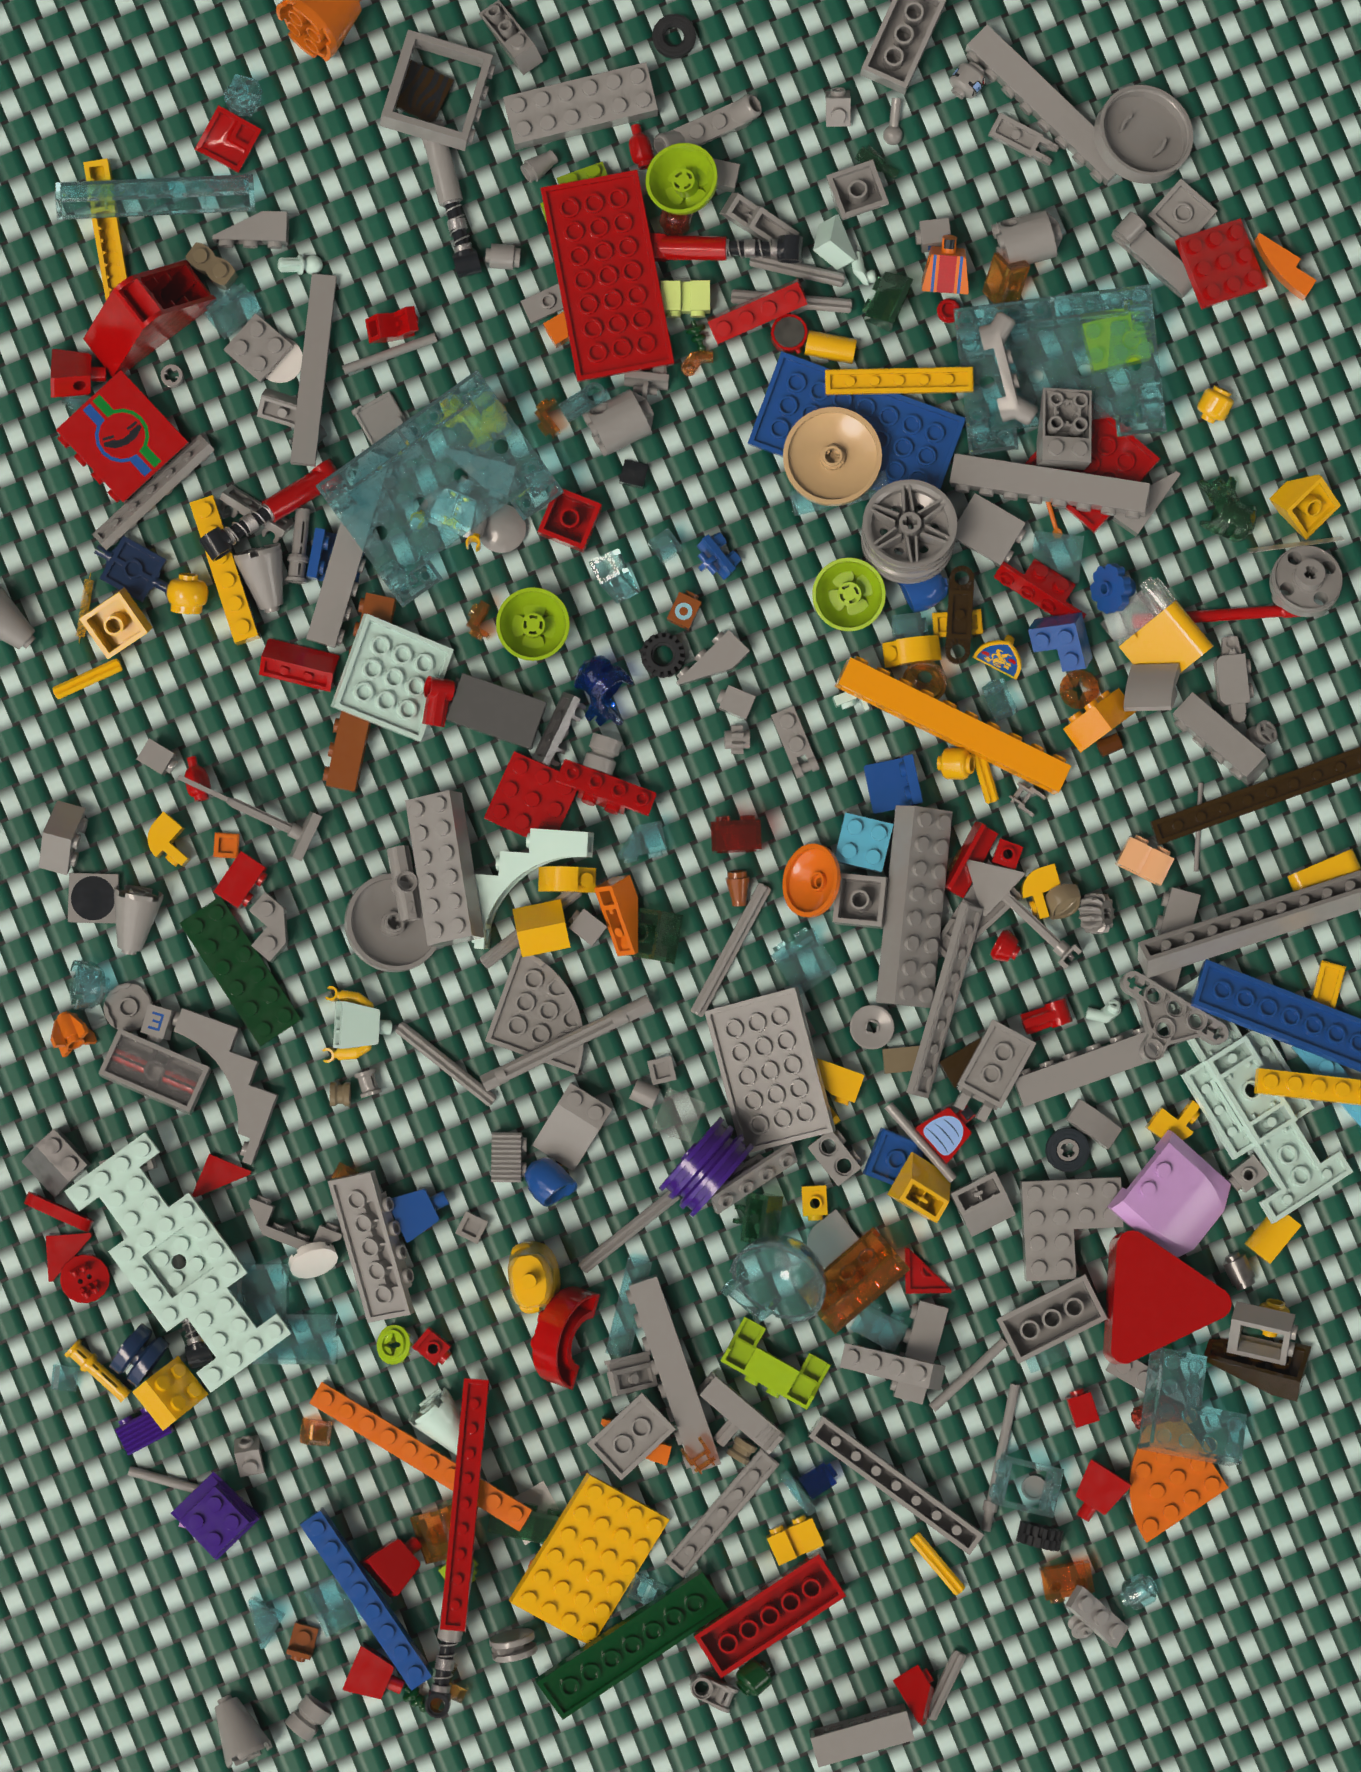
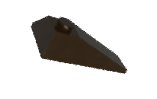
(1270, 1377)

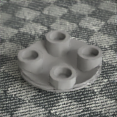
(504, 530)

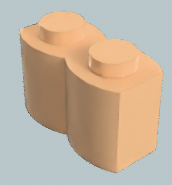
(1144, 860)

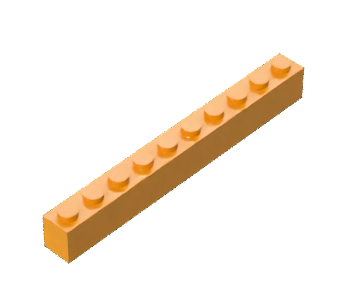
(952, 725)

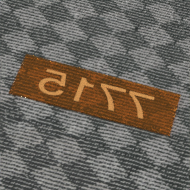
(953, 862)

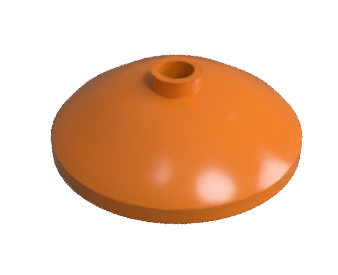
(811, 880)

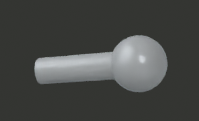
(893, 134)

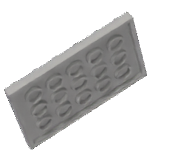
(770, 1070)

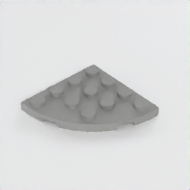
(536, 1011)

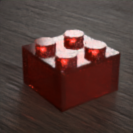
(736, 835)

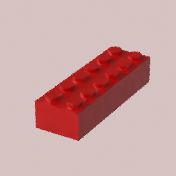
(769, 1614)

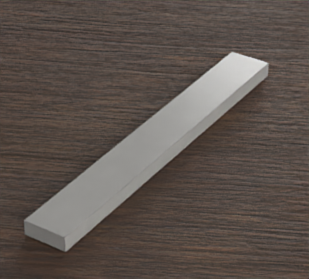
(313, 370)
(944, 1000)

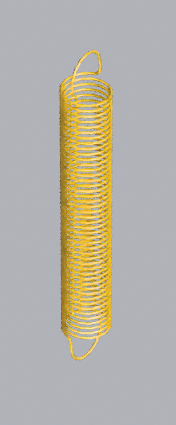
(87, 608)

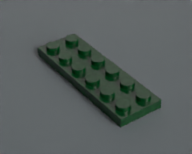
(240, 971)

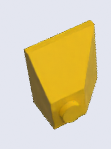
(1305, 503)

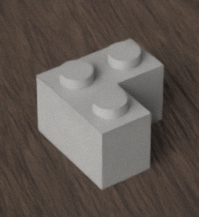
(62, 837)

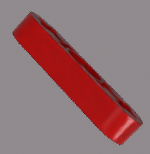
(58, 1211)

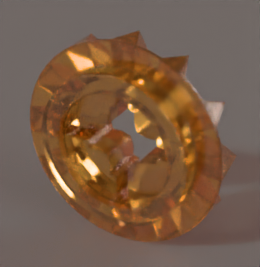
(1071, 680)

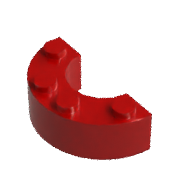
(556, 1331)

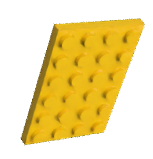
(589, 1559)

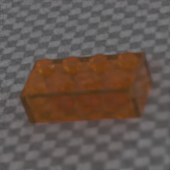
(859, 1279)

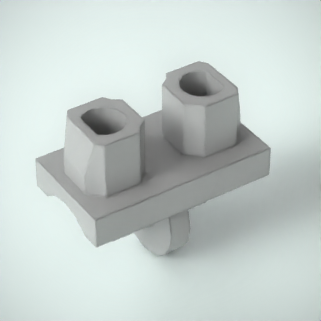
(646, 382)

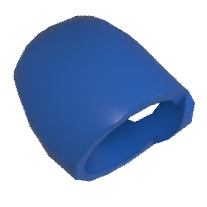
(925, 594)
(546, 1178)

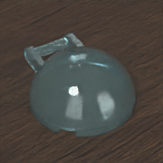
(779, 1278)

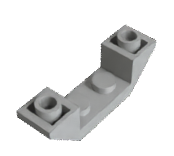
(263, 1212)

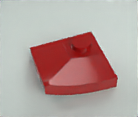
(228, 139)

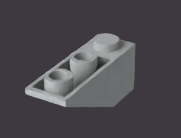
(511, 37)
(263, 228)
(720, 658)

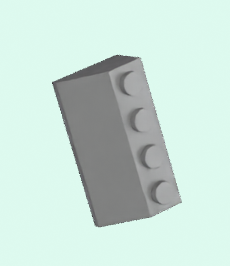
(1051, 1318)

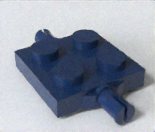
(133, 568)

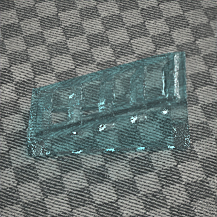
(639, 1596)

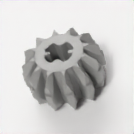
(1096, 913)

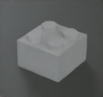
(861, 901)

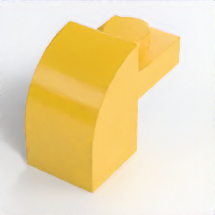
(911, 650)
(162, 835)
(566, 879)
(1036, 884)
(1164, 1121)

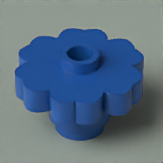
(1112, 588)

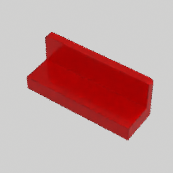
(298, 664)
(974, 848)

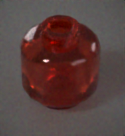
(675, 224)

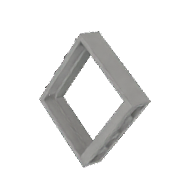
(424, 129)

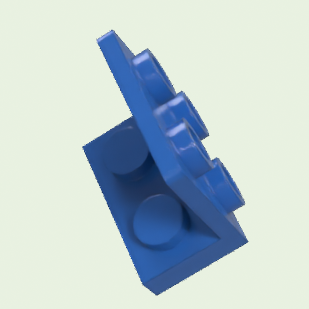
(321, 553)
(893, 784)

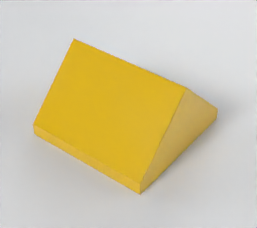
(541, 928)

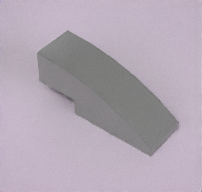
(754, 219)

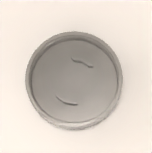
(1143, 134)

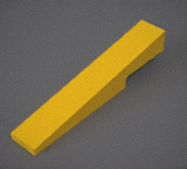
(107, 233)

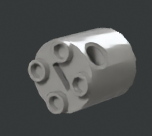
(1028, 237)
(619, 421)

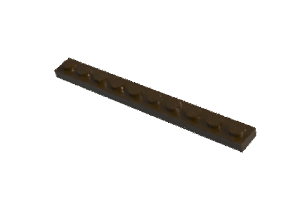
(1257, 796)

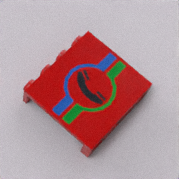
(121, 437)

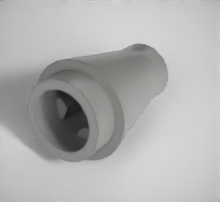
(538, 166)

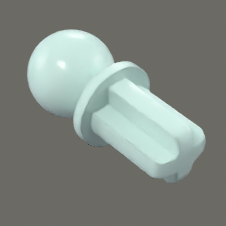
(311, 264)

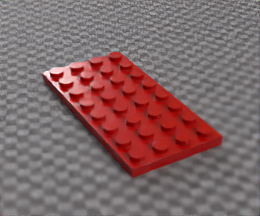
(607, 275)

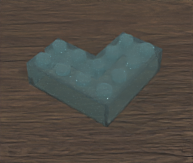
(266, 1293)
(1174, 1413)

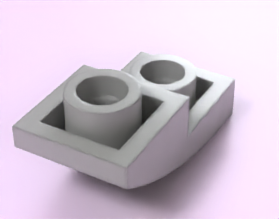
(1093, 1124)

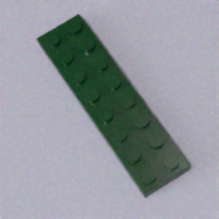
(631, 1644)

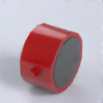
(789, 333)

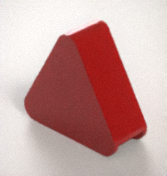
(145, 314)
(1153, 1299)

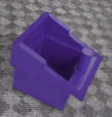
(216, 1515)

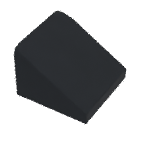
(633, 474)

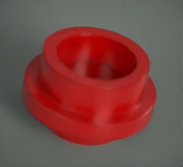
(945, 310)

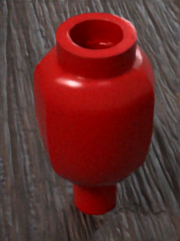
(640, 148)
(199, 775)

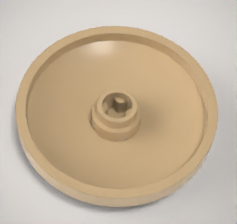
(832, 456)

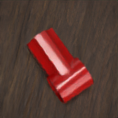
(438, 695)
(1052, 1015)

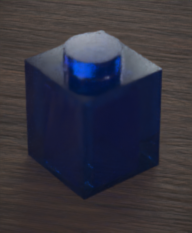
(818, 1478)

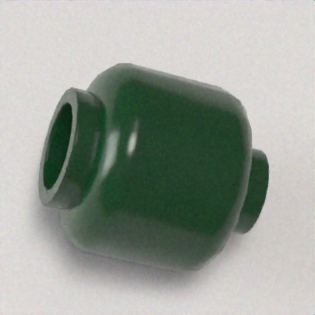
(753, 1678)

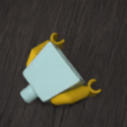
(355, 1025)

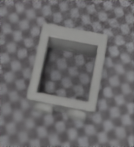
(1266, 1320)

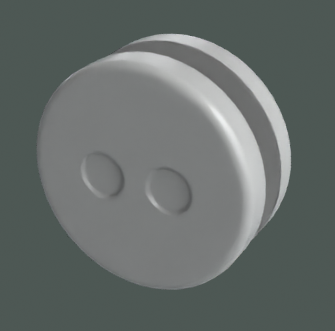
(513, 1645)

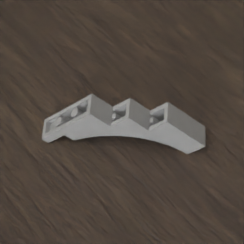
(252, 1103)

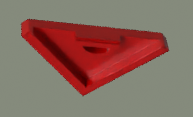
(218, 1173)
(61, 1249)
(921, 1278)

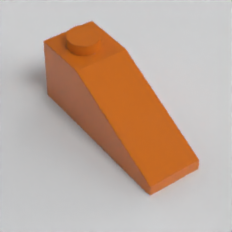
(620, 911)

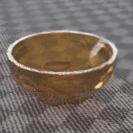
(936, 685)

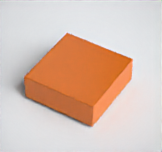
(226, 845)

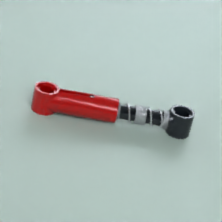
(786, 248)
(221, 541)

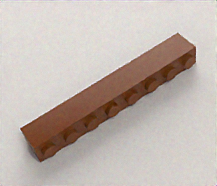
(353, 732)

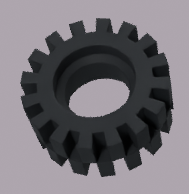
(673, 666)
(1039, 1536)

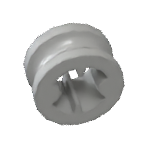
(175, 369)

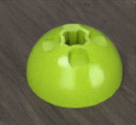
(674, 171)
(834, 602)
(532, 606)

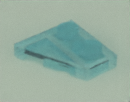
(1059, 552)

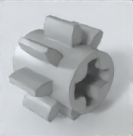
(737, 739)

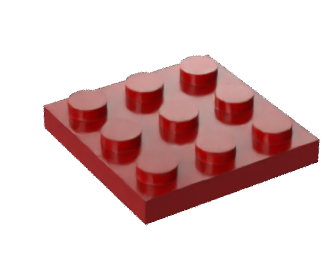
(1220, 263)
(529, 797)

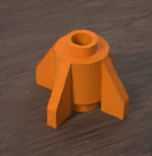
(70, 1033)

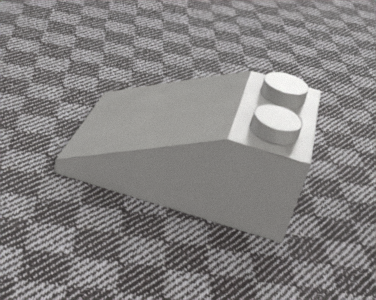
(572, 1126)

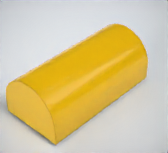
(830, 347)

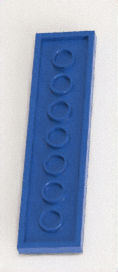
(1279, 1014)

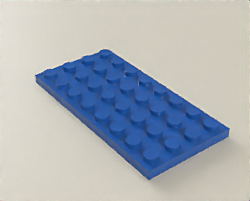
(912, 435)

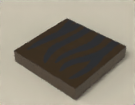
(423, 92)

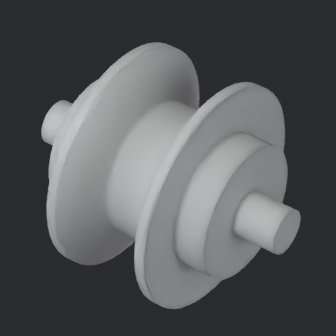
(1078, 1628)

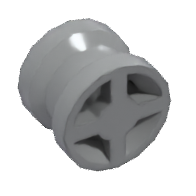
(1262, 734)

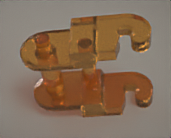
(692, 1461)

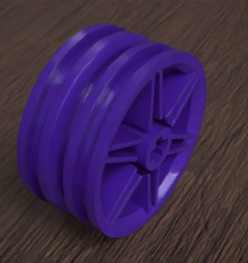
(706, 1167)

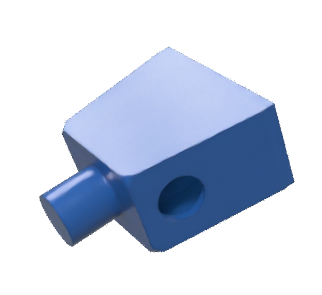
(417, 1211)

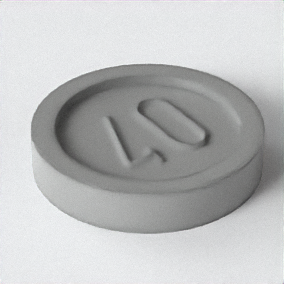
(1032, 1487)

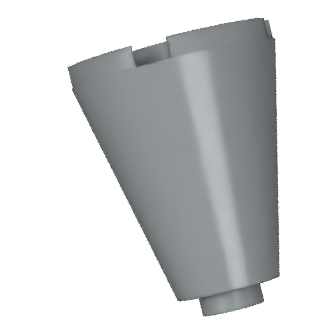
(263, 575)
(13, 625)
(134, 916)
(239, 1732)

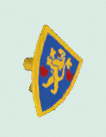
(1000, 656)

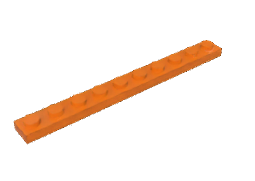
(415, 1452)

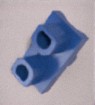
(714, 558)

